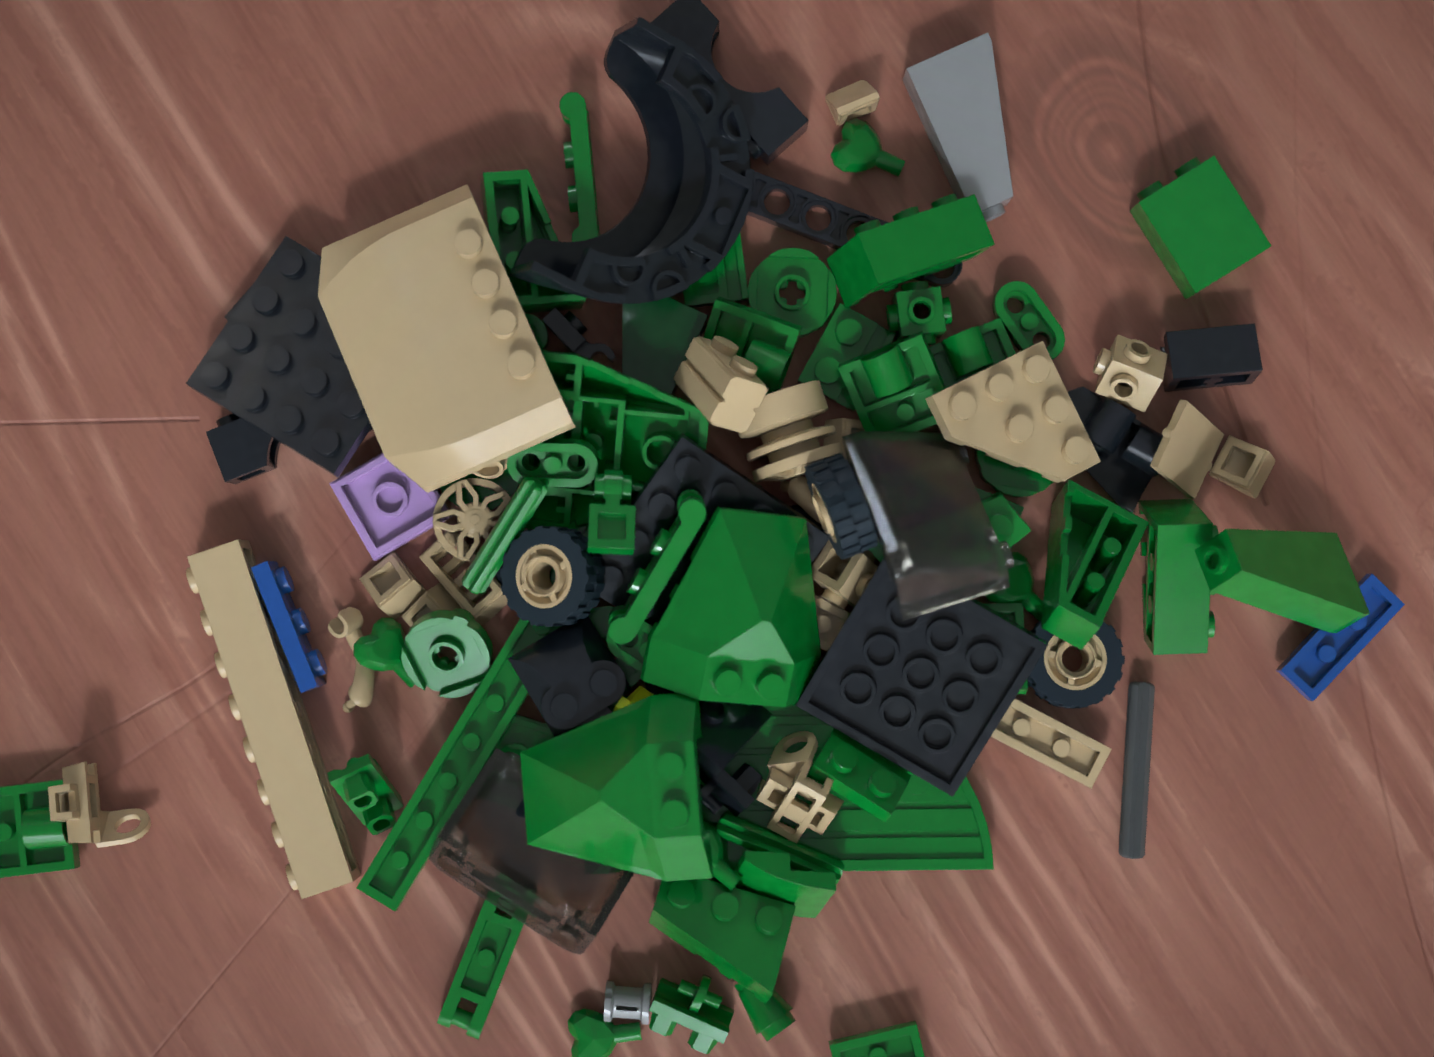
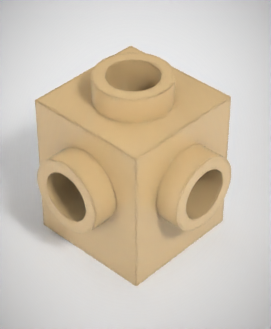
(1129, 372)
(844, 578)

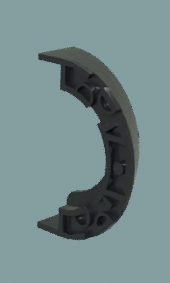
(692, 188)

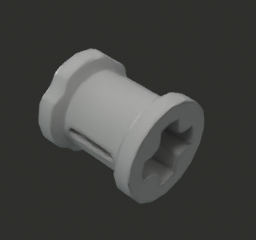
(627, 1002)

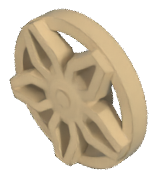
(472, 519)

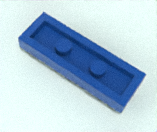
(290, 625)
(1326, 654)

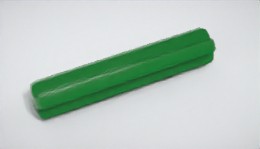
(507, 528)
(762, 840)

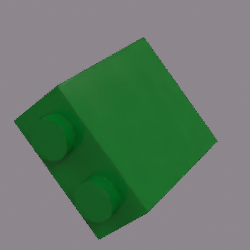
(1198, 225)

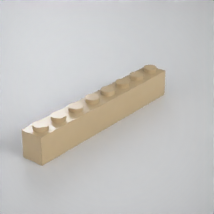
(273, 720)

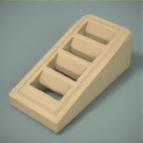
(485, 609)

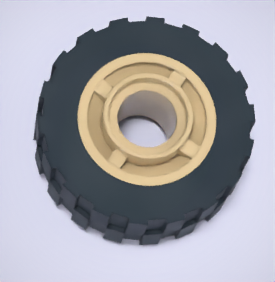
(841, 506)
(528, 580)
(1091, 682)

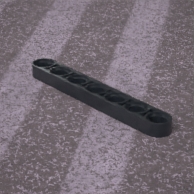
(803, 201)

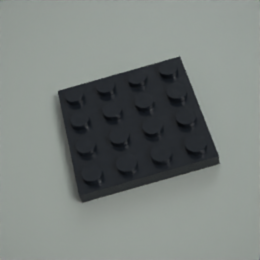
(284, 367)
(682, 469)
(921, 685)

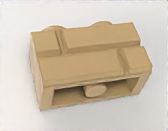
(721, 383)

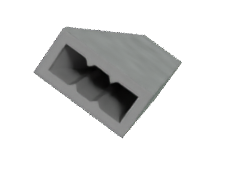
(964, 121)

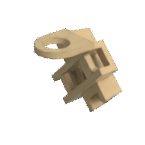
(789, 778)
(79, 806)

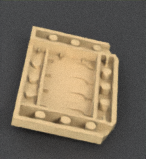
(438, 342)

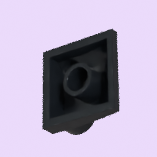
(570, 675)

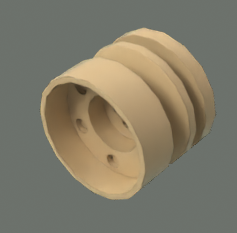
(788, 432)

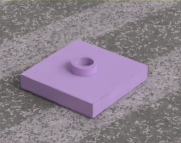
(385, 505)

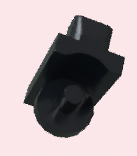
(728, 790)

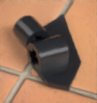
(1122, 445)

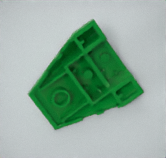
(623, 420)
(741, 616)
(623, 791)

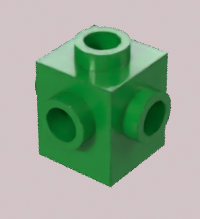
(904, 322)

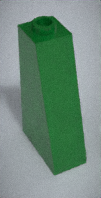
(1285, 574)

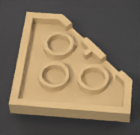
(1018, 416)

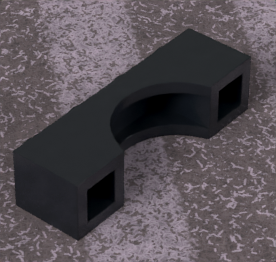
(769, 115)
(242, 449)

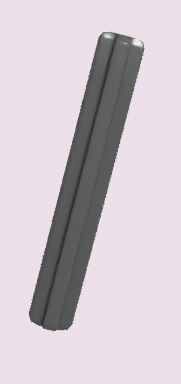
(1136, 770)

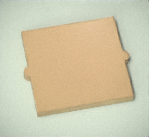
(1187, 449)

